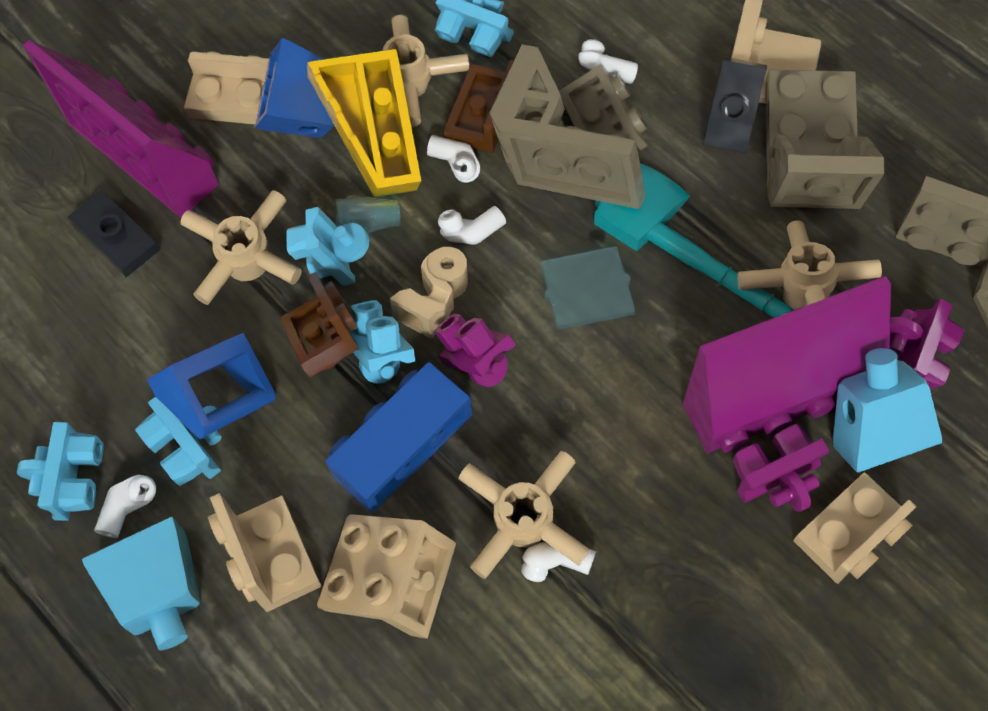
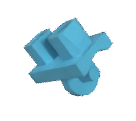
(478, 15)
(326, 246)
(378, 342)
(188, 459)
(56, 469)

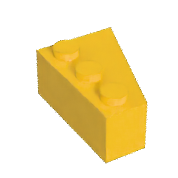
(372, 117)

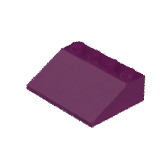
(126, 130)
(785, 366)

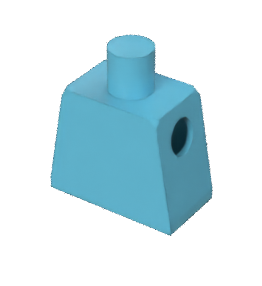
(884, 413)
(148, 581)

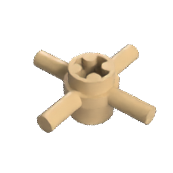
(417, 67)
(229, 248)
(807, 271)
(526, 532)

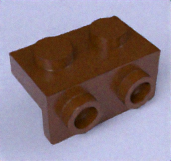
(470, 116)
(321, 329)

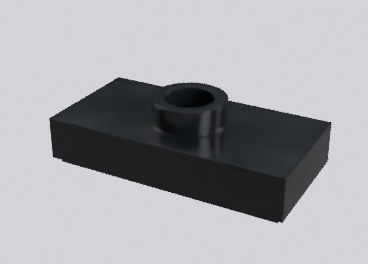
(735, 104)
(113, 233)

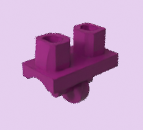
(919, 335)
(474, 349)
(797, 459)

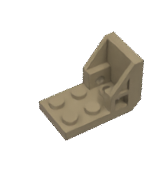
(815, 142)
(559, 157)
(951, 224)

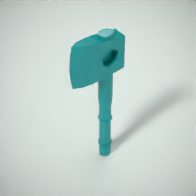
(648, 223)

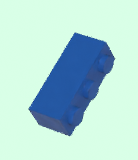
(399, 436)

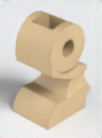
(443, 279)

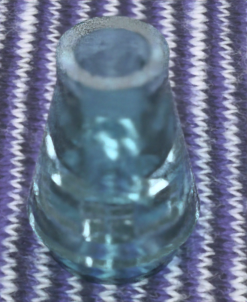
(368, 212)

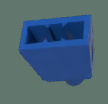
(288, 96)

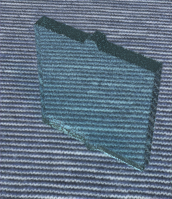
(587, 288)

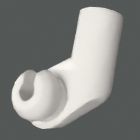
(593, 56)
(458, 154)
(469, 231)
(122, 500)
(544, 557)

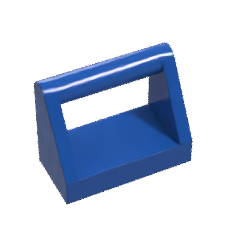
(238, 360)

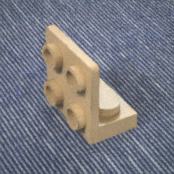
(771, 47)
(266, 550)
(388, 572)

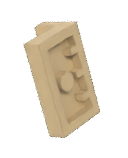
(225, 87)
(852, 526)

